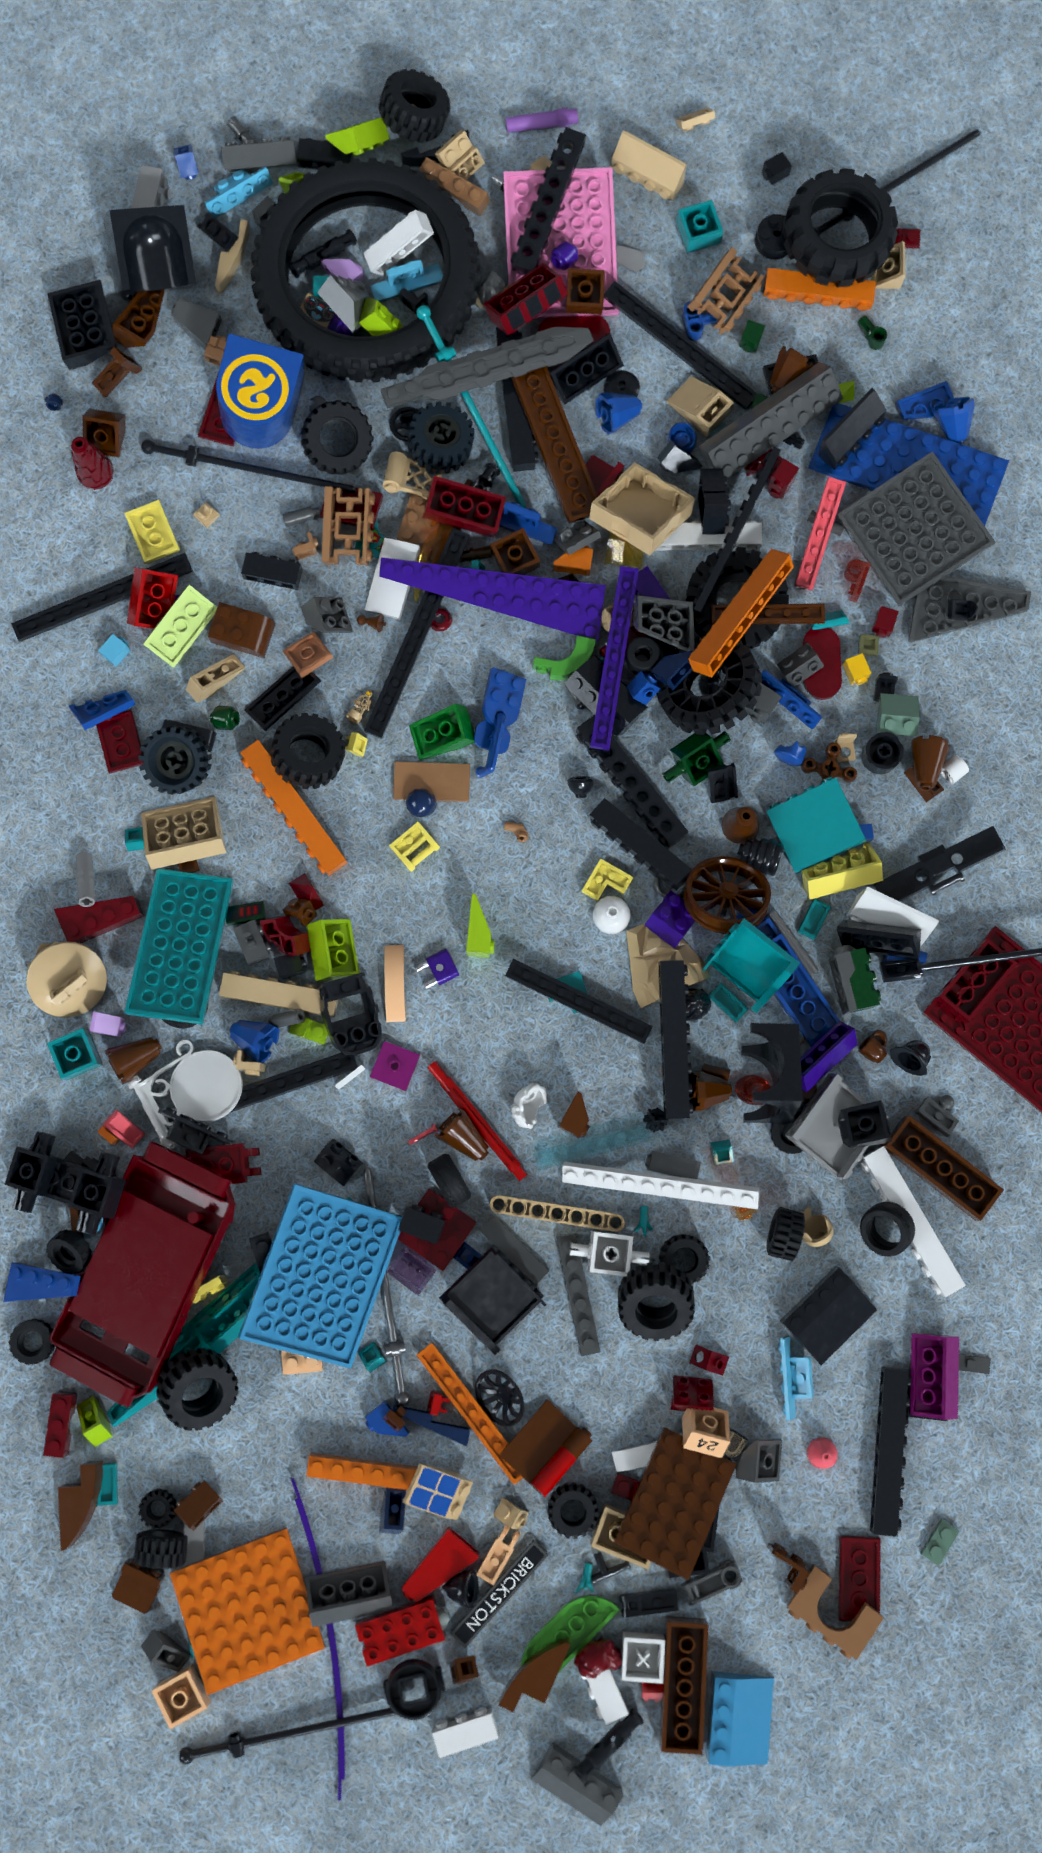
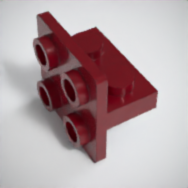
(692, 1393)

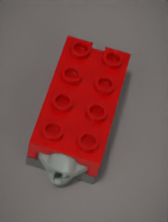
(402, 1630)

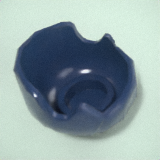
(421, 803)

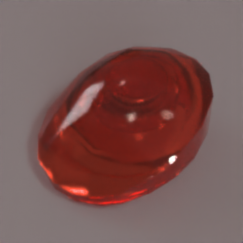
(746, 1085)

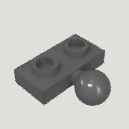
(937, 1114)

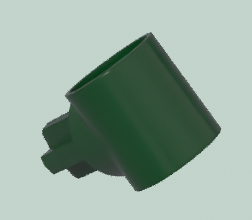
(871, 332)

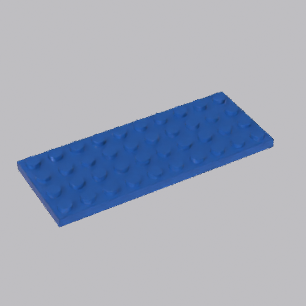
(898, 446)

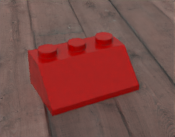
(150, 597)

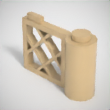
(397, 473)

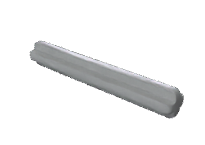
(806, 961)

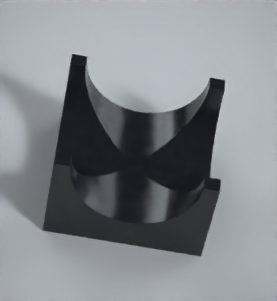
(783, 1062)

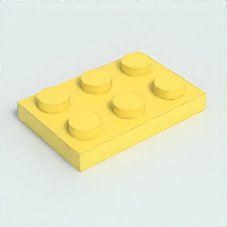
(152, 532)

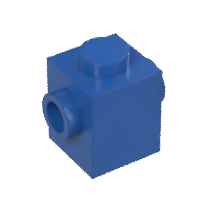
(643, 687)

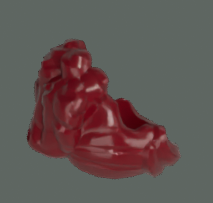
(597, 1657)

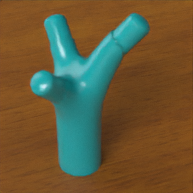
(643, 1223)
(586, 1579)

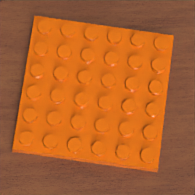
(246, 1611)

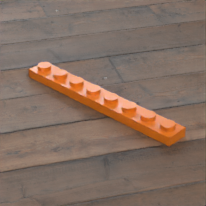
(467, 1406)

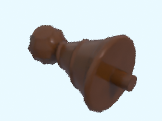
(375, 622)

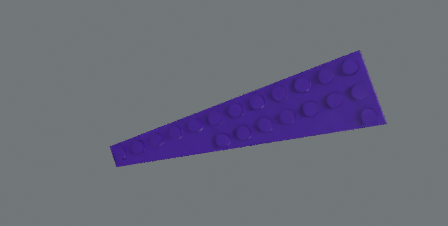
(544, 601)

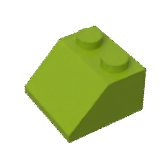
(377, 318)

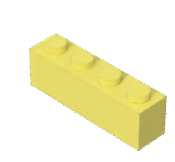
(843, 873)

